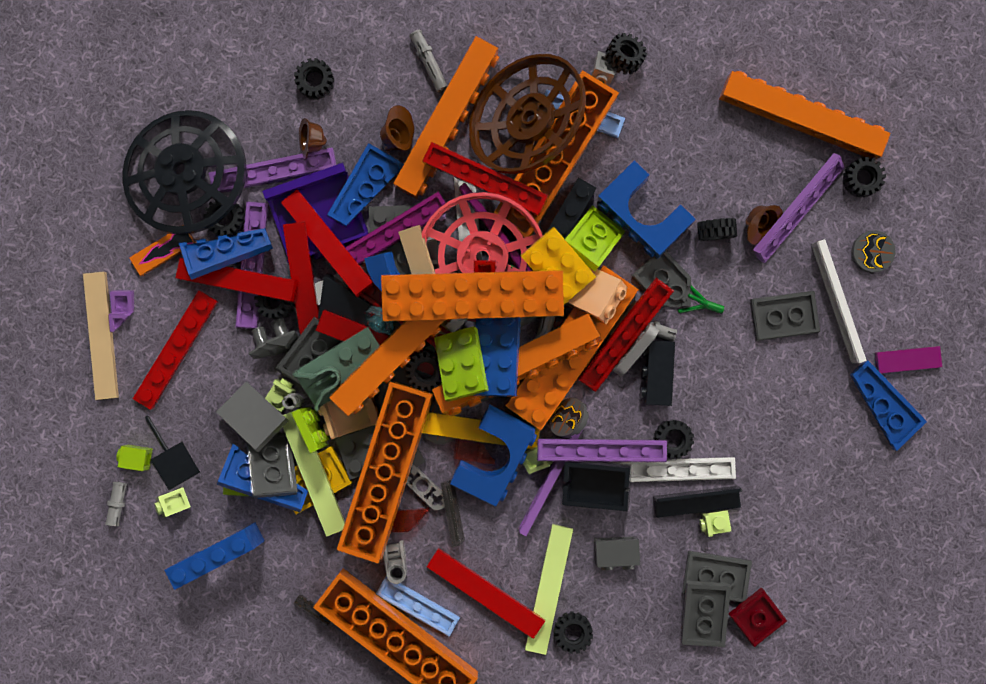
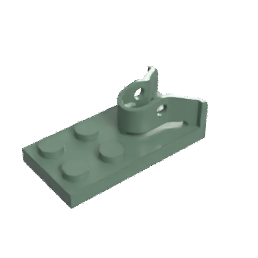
(333, 367)

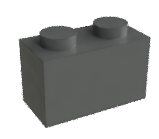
(617, 552)

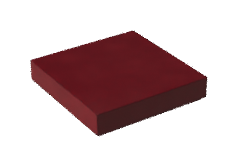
(757, 617)

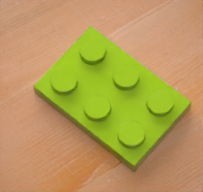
(594, 237)
(461, 364)
(310, 429)

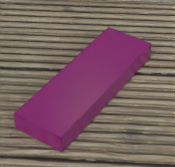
(908, 359)

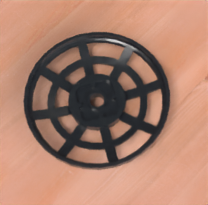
(190, 178)

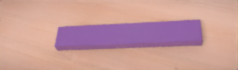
(278, 169)
(799, 208)
(247, 313)
(601, 450)
(542, 494)

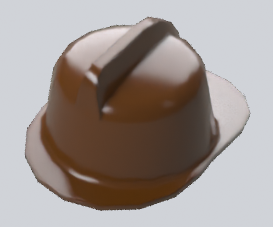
(398, 129)
(310, 137)
(761, 221)

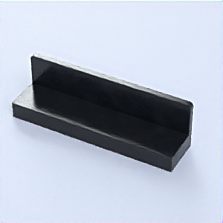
(697, 501)

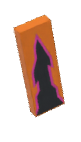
(159, 252)

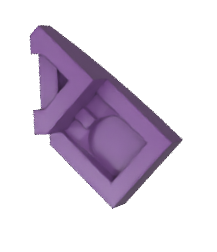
(121, 307)

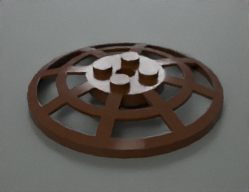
(521, 109)

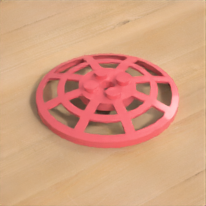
(480, 240)

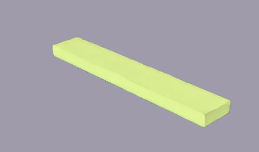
(315, 479)
(550, 585)

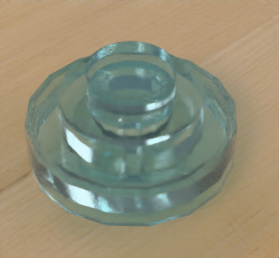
(375, 321)

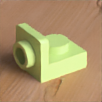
(278, 391)
(531, 463)
(172, 503)
(715, 522)

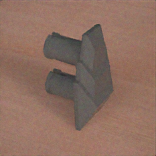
(276, 345)

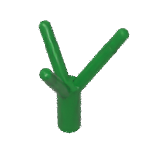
(705, 303)

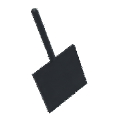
(174, 464)

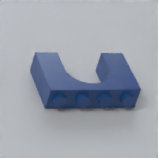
(654, 238)
(492, 484)
(214, 556)

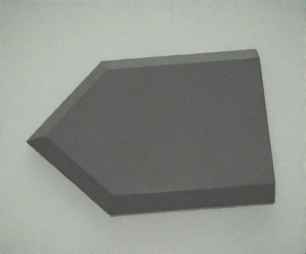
(671, 274)

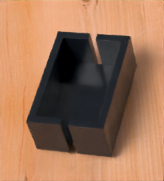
(597, 485)

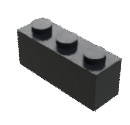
(573, 207)
(658, 373)

